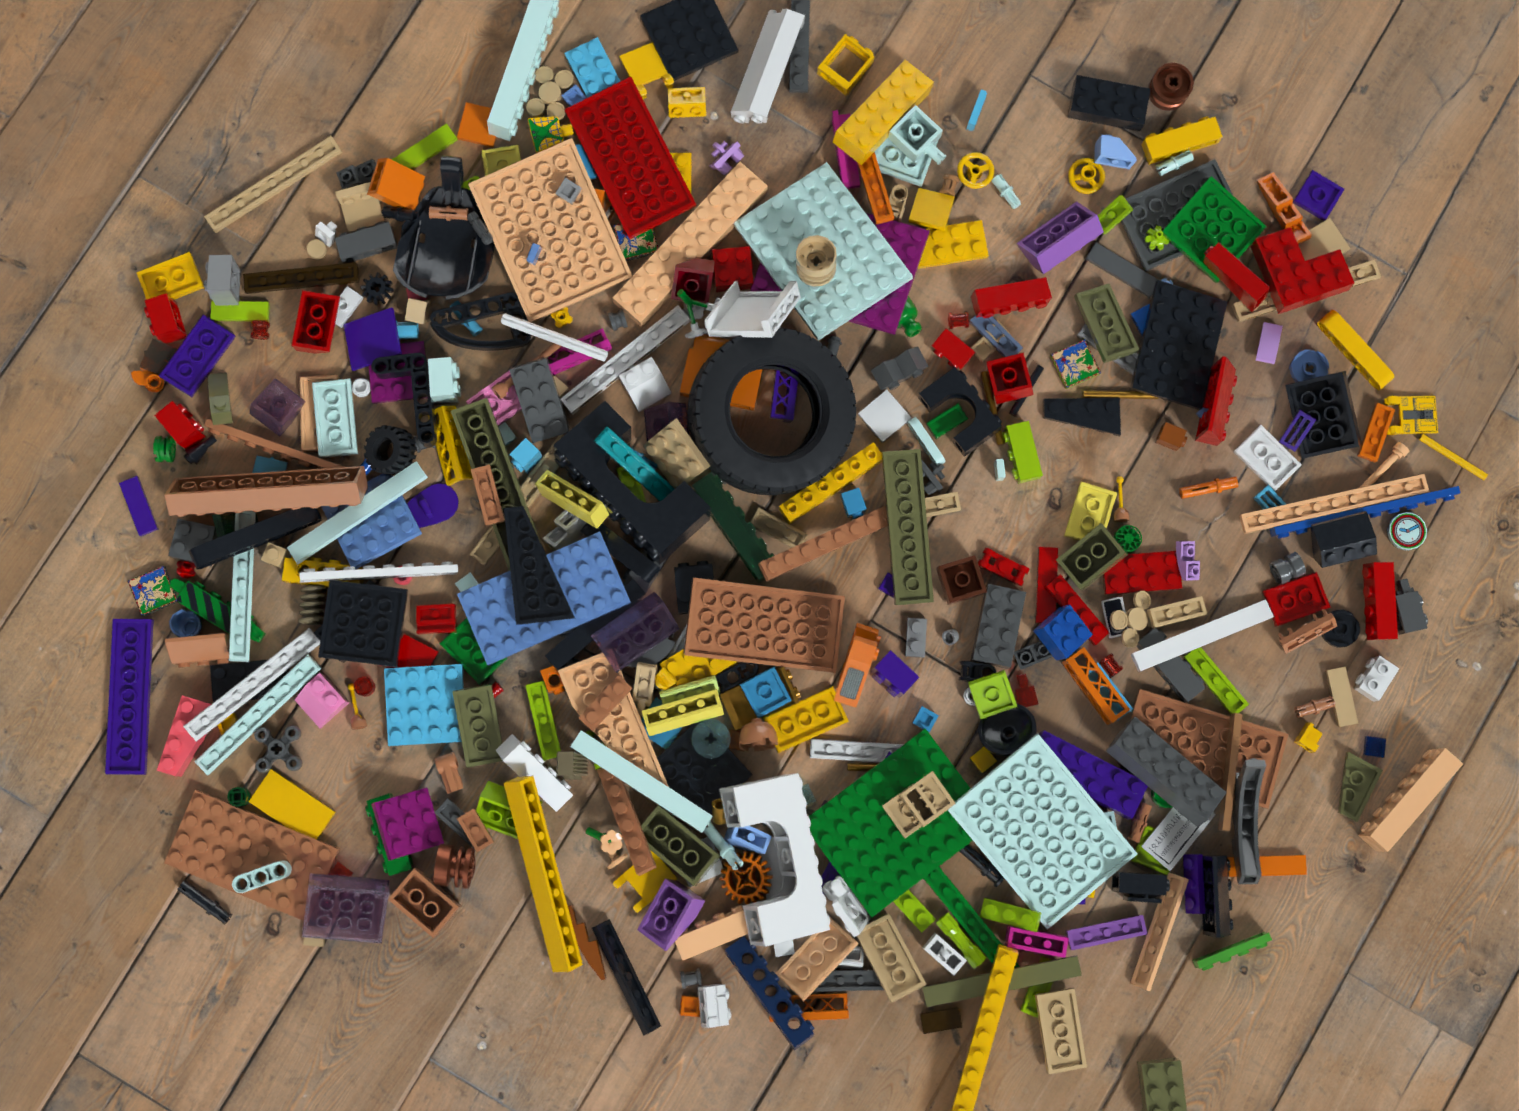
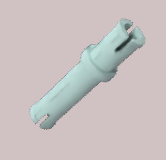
(726, 850)

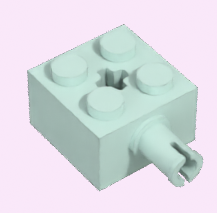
(916, 146)

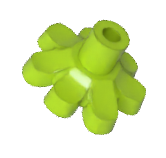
(1156, 238)

